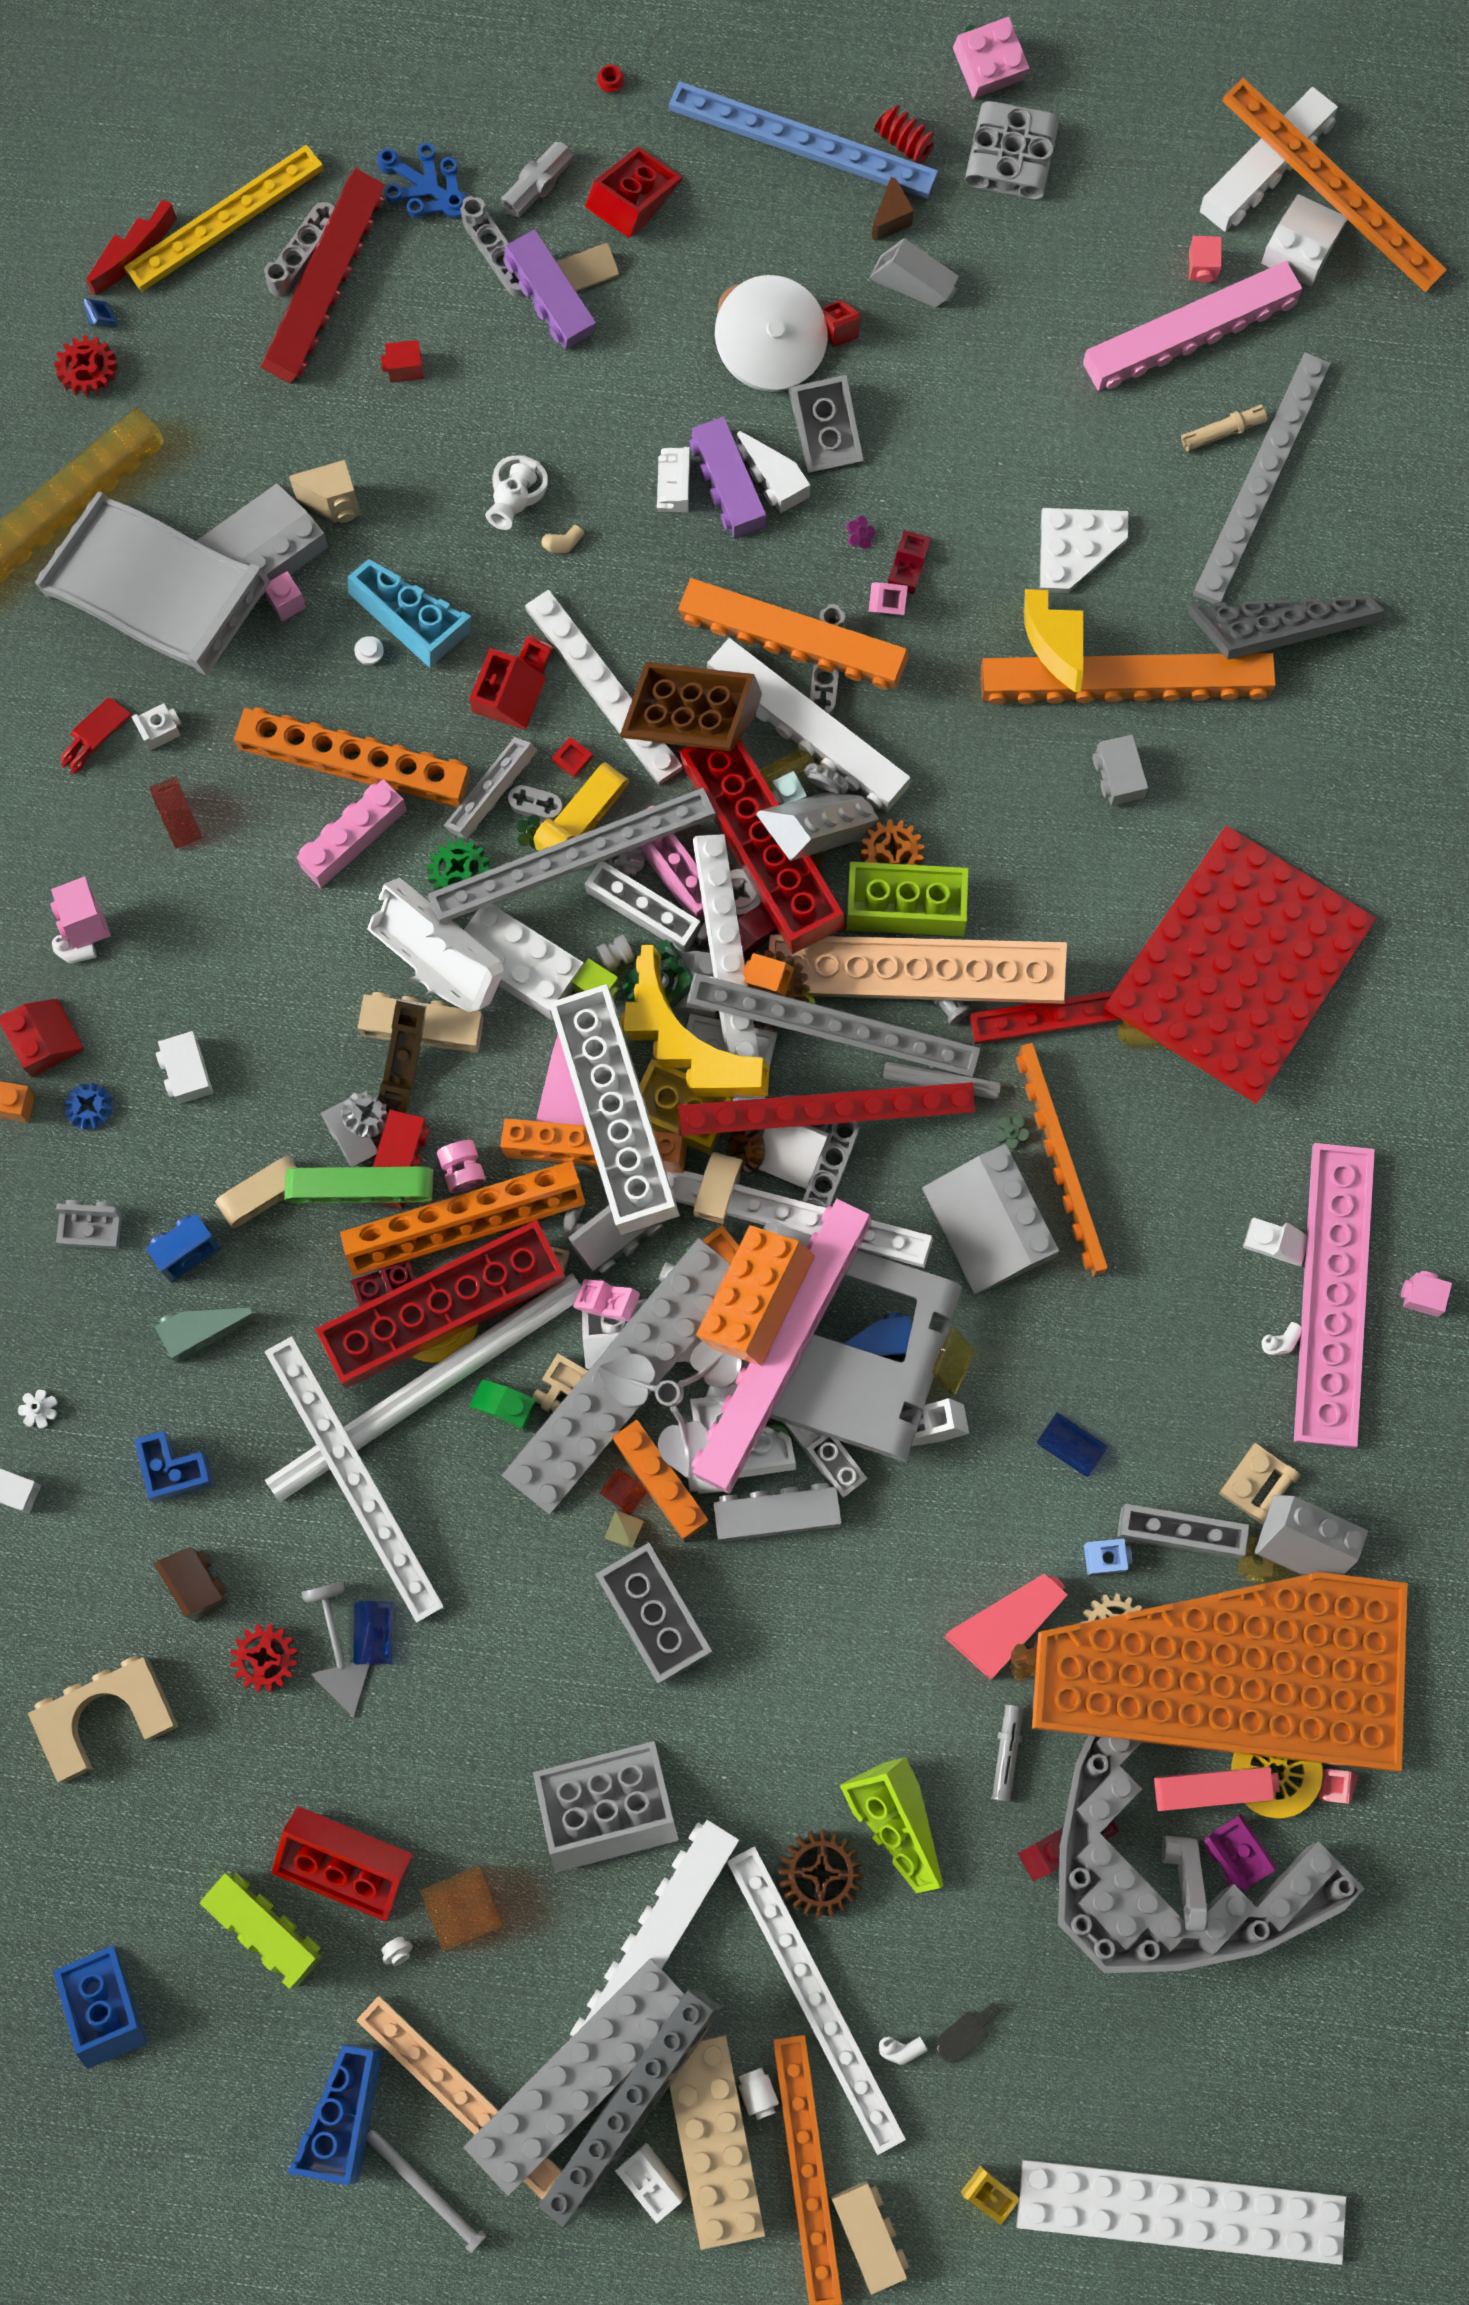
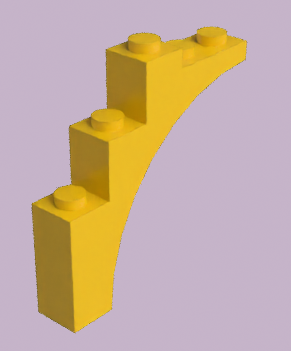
(712, 1070)

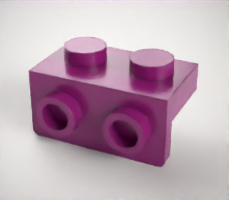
(1239, 1853)

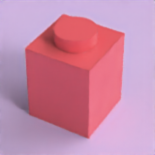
(1204, 259)

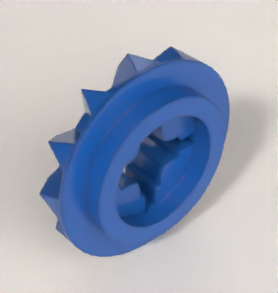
(88, 1119)

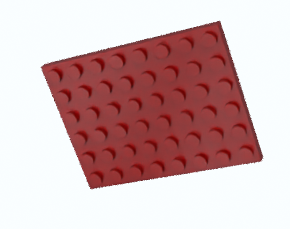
(1240, 964)

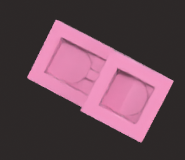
(606, 1300)

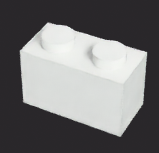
(184, 1068)

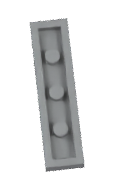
(490, 788)

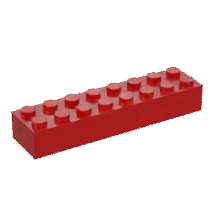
(788, 889)
(440, 1304)

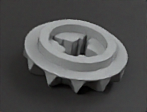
(826, 779)
(371, 1125)

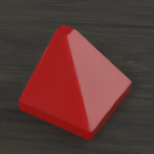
(536, 653)

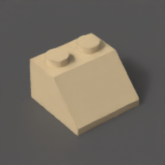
(327, 492)

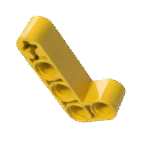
(584, 809)

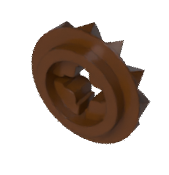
(754, 1151)

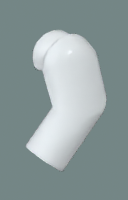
(65, 950)
(1284, 1343)
(899, 2052)

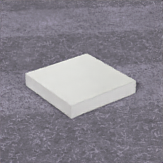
(793, 1153)

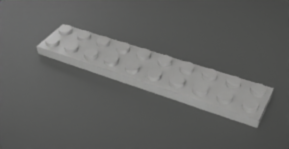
(589, 1413)

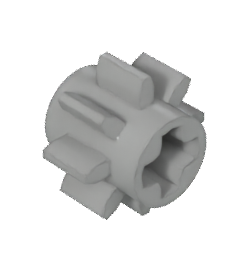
(629, 861)

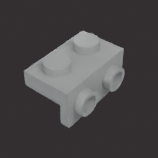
(88, 1225)

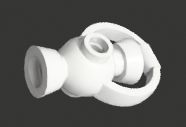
(512, 494)

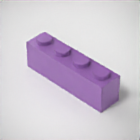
(549, 290)
(728, 478)

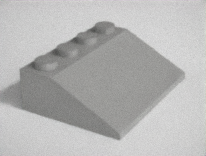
(269, 534)
(990, 1220)
(605, 1806)

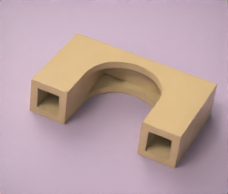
(58, 1719)

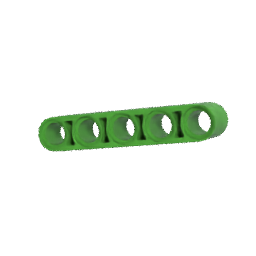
(358, 1185)

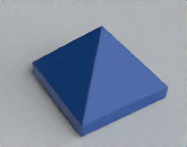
(99, 313)

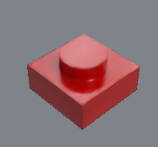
(572, 757)

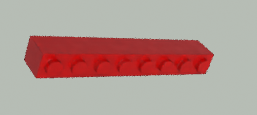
(322, 276)

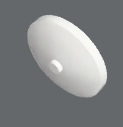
(771, 333)

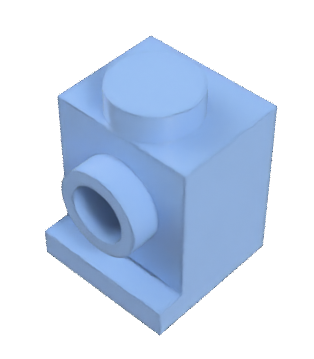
(1094, 1556)

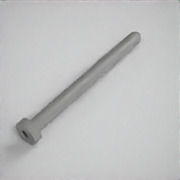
(426, 2191)

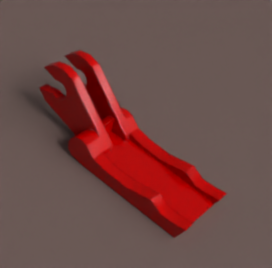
(93, 732)

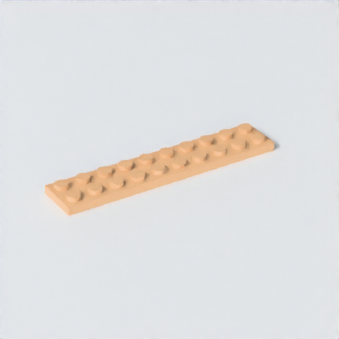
(932, 969)

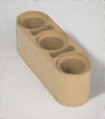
(255, 1193)

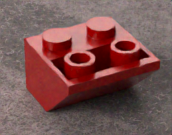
(506, 689)

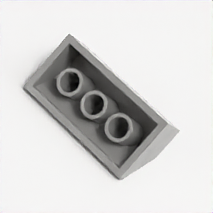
(818, 823)

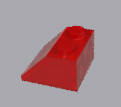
(40, 1035)

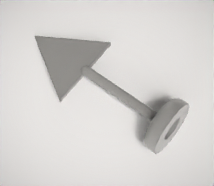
(345, 1680)

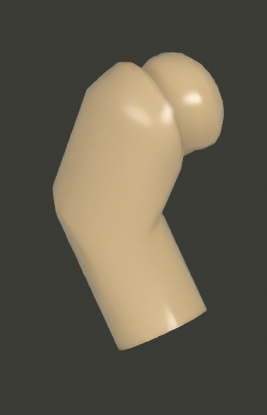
(562, 543)

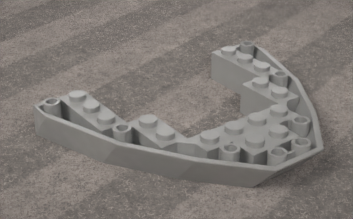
(1131, 1927)

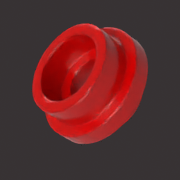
(610, 72)

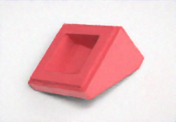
(1337, 1786)

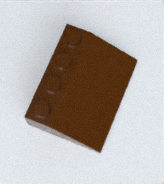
(692, 706)

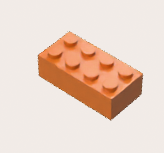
(755, 1295)

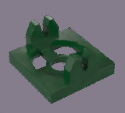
(677, 967)

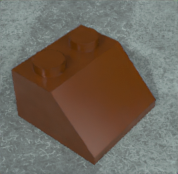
(192, 1583)

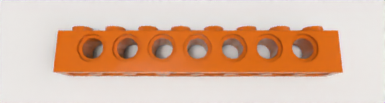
(362, 769)
(462, 1218)

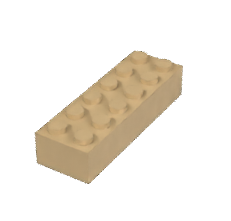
(715, 2147)

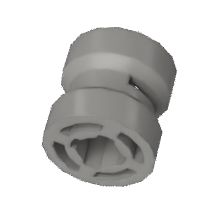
(614, 954)

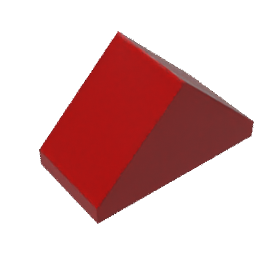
(841, 322)

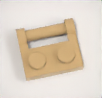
(1250, 1478)

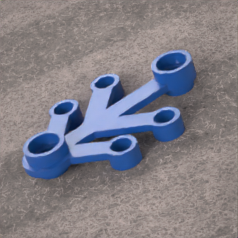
(424, 185)

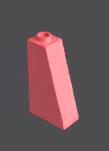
(994, 1632)
(1215, 1788)

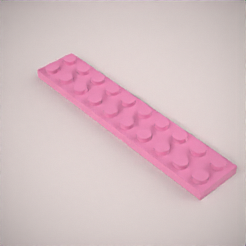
(1334, 1296)

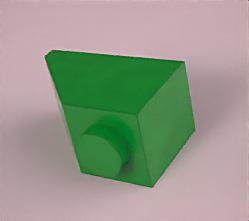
(504, 1404)

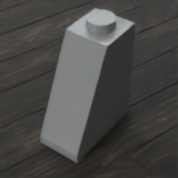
(915, 274)

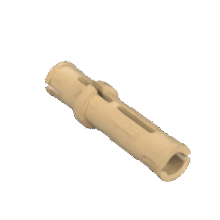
(1234, 424)

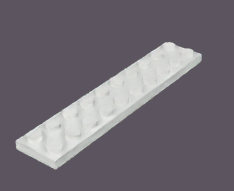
(1181, 2212)

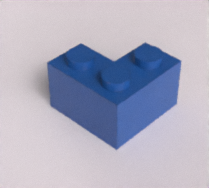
(167, 1476)

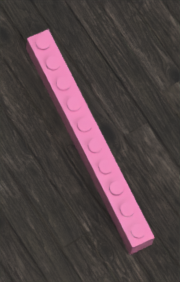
(762, 1386)

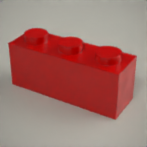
(401, 1144)

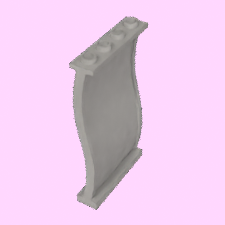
(152, 583)

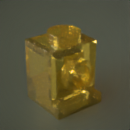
(1252, 1572)

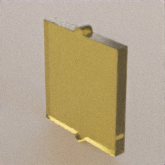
(953, 1361)

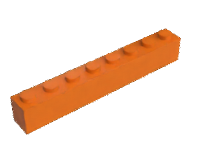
(793, 634)

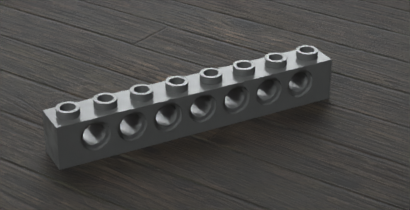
(630, 2107)

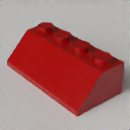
(341, 1863)

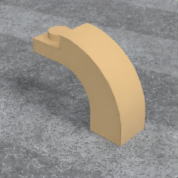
(717, 1187)

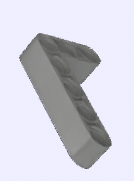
(827, 1172)

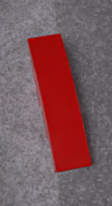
(122, 251)

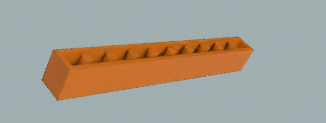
(1131, 678)

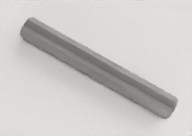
(926, 1077)

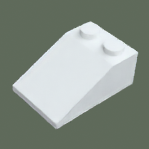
(1304, 238)

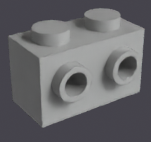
(1120, 770)

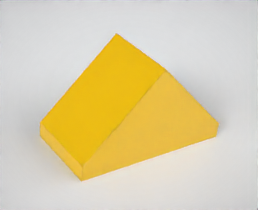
(990, 2195)

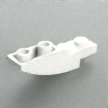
(829, 1458)

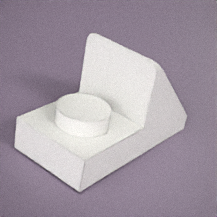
(1276, 1241)

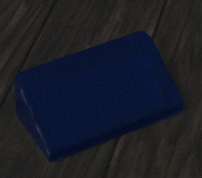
(1072, 1444)
(373, 1633)

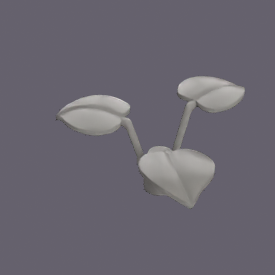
(630, 1380)

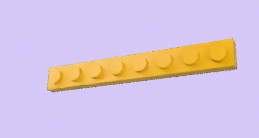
(223, 218)

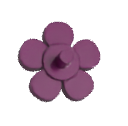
(860, 532)

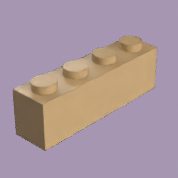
(443, 1025)

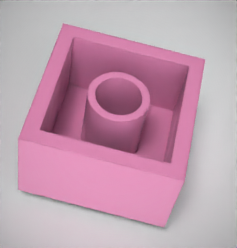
(991, 57)

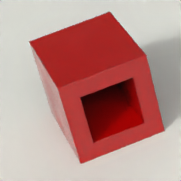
(403, 361)

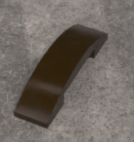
(402, 1055)

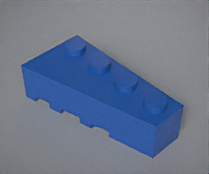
(341, 2120)

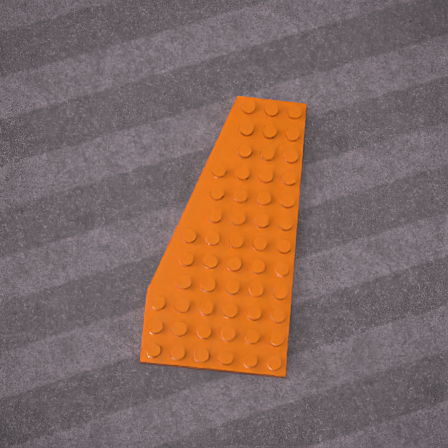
(1257, 1670)

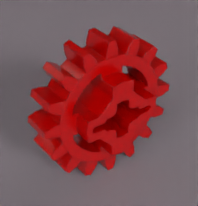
(86, 361)
(261, 1673)

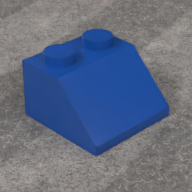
(182, 1247)

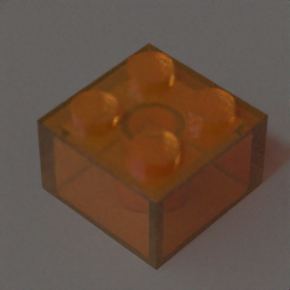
(462, 1908)

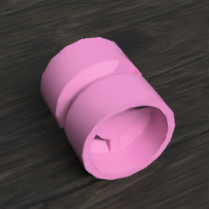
(460, 1156)

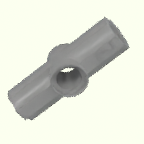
(537, 179)

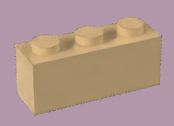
(870, 2236)

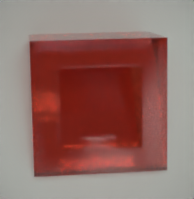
(623, 1491)

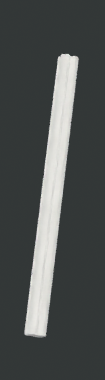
(432, 1383)

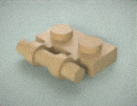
(563, 1377)

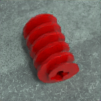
(905, 135)

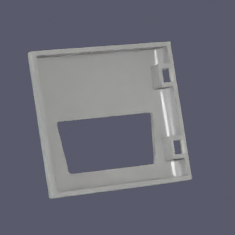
(857, 1392)

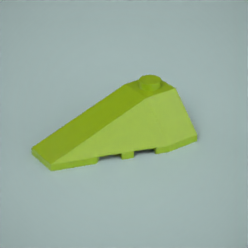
(895, 1811)

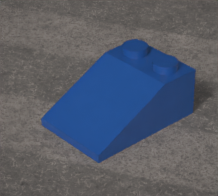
(99, 2008)

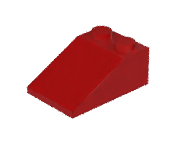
(632, 191)

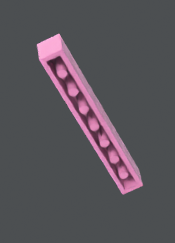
(1192, 326)

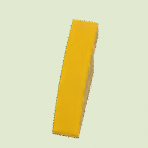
(1055, 637)

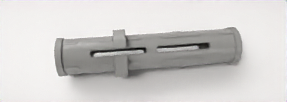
(1007, 1753)

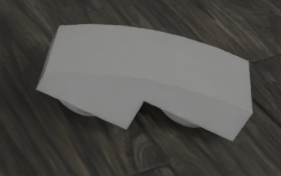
(353, 1147)

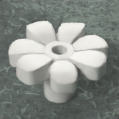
(38, 1409)

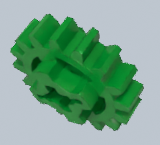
(453, 859)

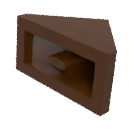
(894, 212)

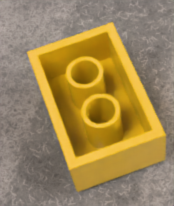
(662, 1093)

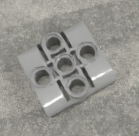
(989, 162)

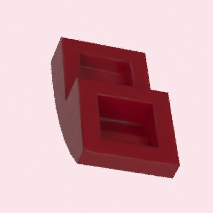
(909, 560)

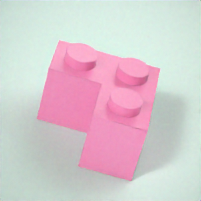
(79, 913)

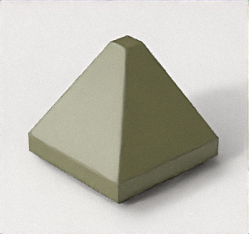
(624, 1529)

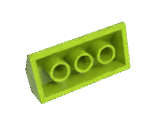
(907, 899)

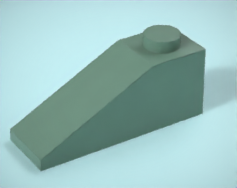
(194, 1330)

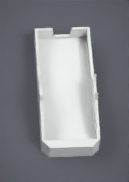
(441, 954)

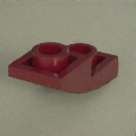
(381, 1282)

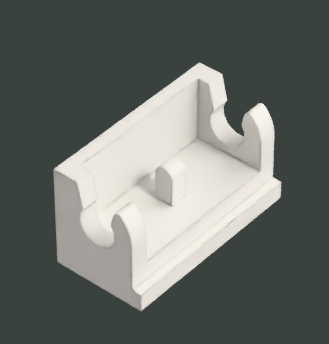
(673, 480)
(651, 2182)

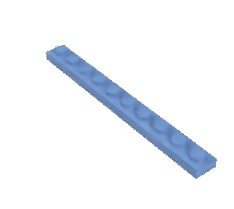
(802, 139)

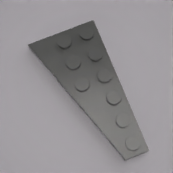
(1277, 623)

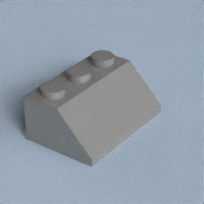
(601, 1243)
(1309, 1538)

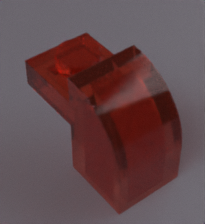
(175, 812)

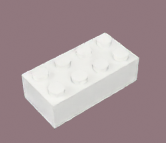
(532, 965)

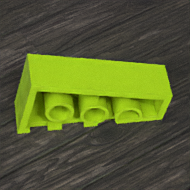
(262, 1929)

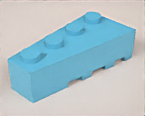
(415, 618)

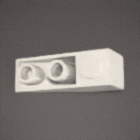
(779, 475)

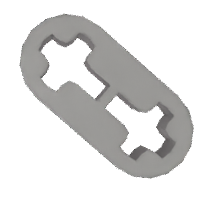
(537, 797)

